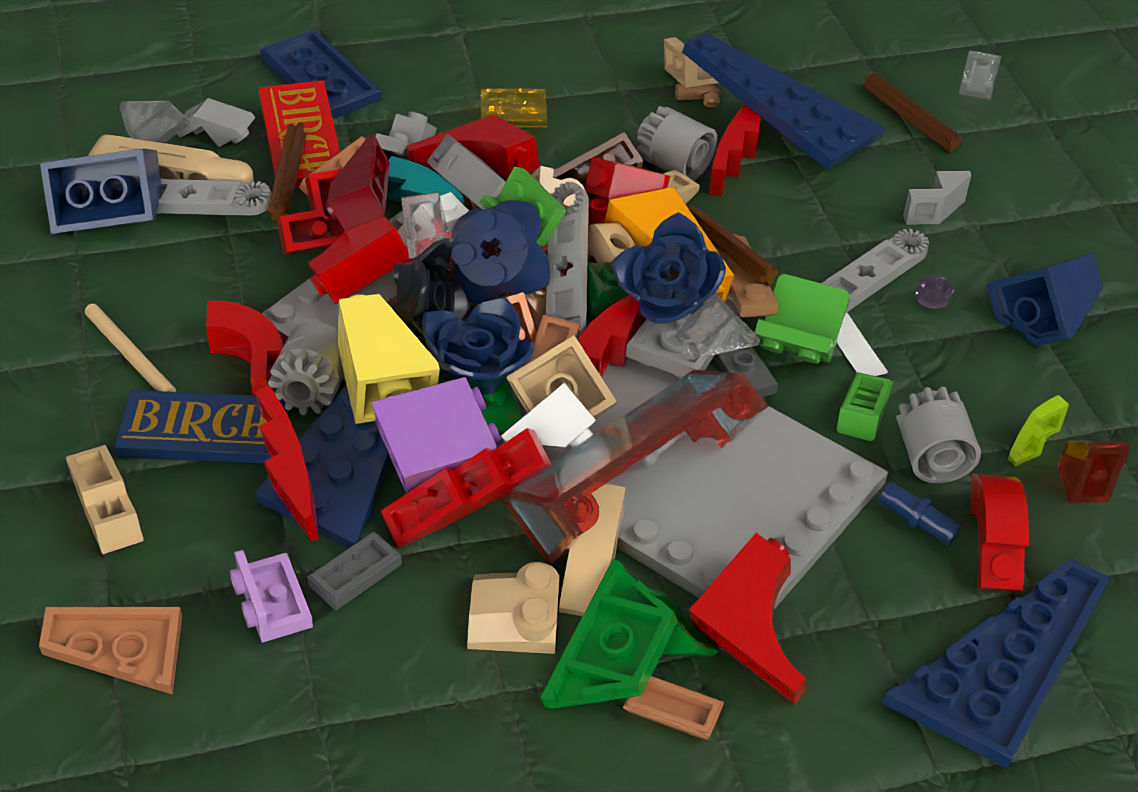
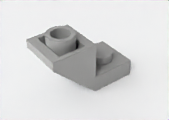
(219, 120)
(405, 132)
(936, 204)

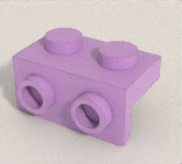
(272, 596)

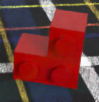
(313, 228)

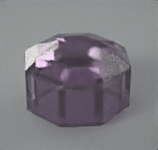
(934, 292)

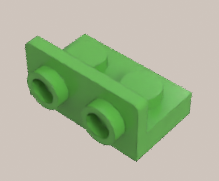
(523, 187)

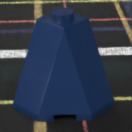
(1048, 300)

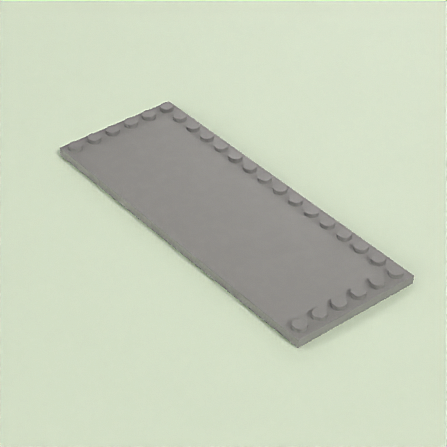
(697, 500)

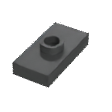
(749, 363)
(354, 570)

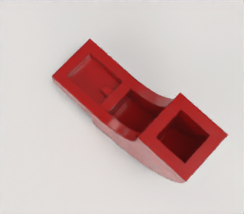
(245, 334)
(1002, 529)

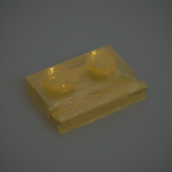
(516, 106)

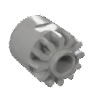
(676, 142)
(308, 368)
(938, 436)

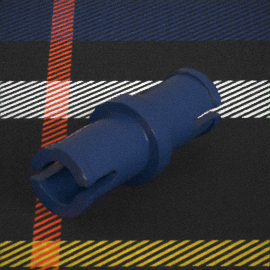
(920, 513)

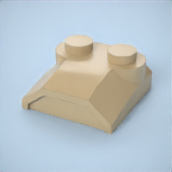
(560, 365)
(515, 610)

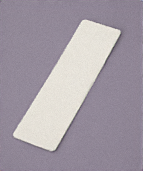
(858, 350)

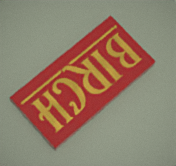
(305, 104)

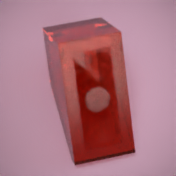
(1091, 468)

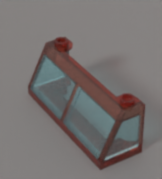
(559, 501)

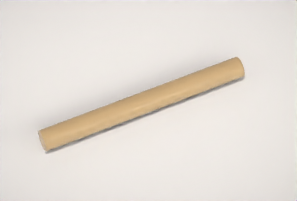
(128, 349)

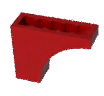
(490, 139)
(357, 259)
(740, 609)

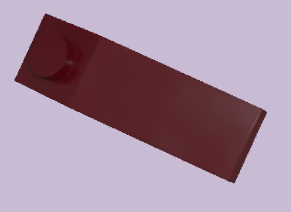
(361, 186)

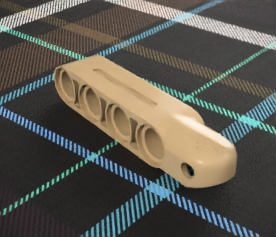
(180, 161)

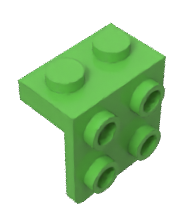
(805, 320)

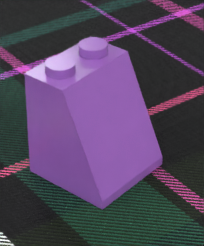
(433, 429)

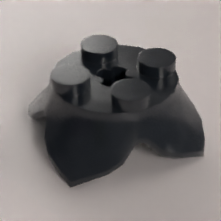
(425, 287)

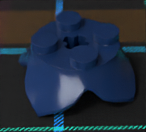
(674, 248)
(519, 266)
(480, 347)

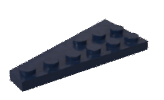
(801, 114)
(344, 470)
(1003, 670)

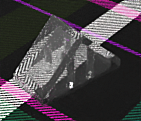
(979, 74)
(152, 120)
(423, 221)
(715, 330)

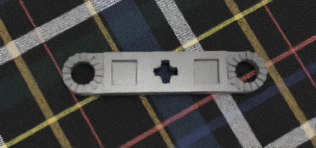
(213, 197)
(569, 243)
(879, 266)

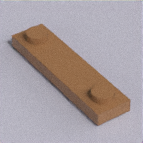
(748, 293)

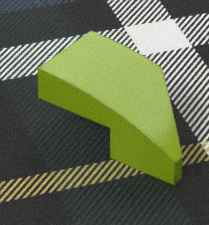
(1041, 423)

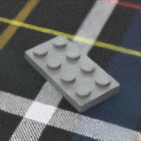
(658, 347)

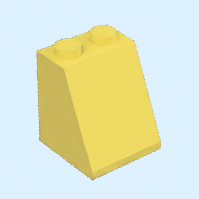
(379, 354)

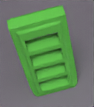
(864, 409)

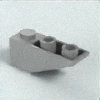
(465, 170)

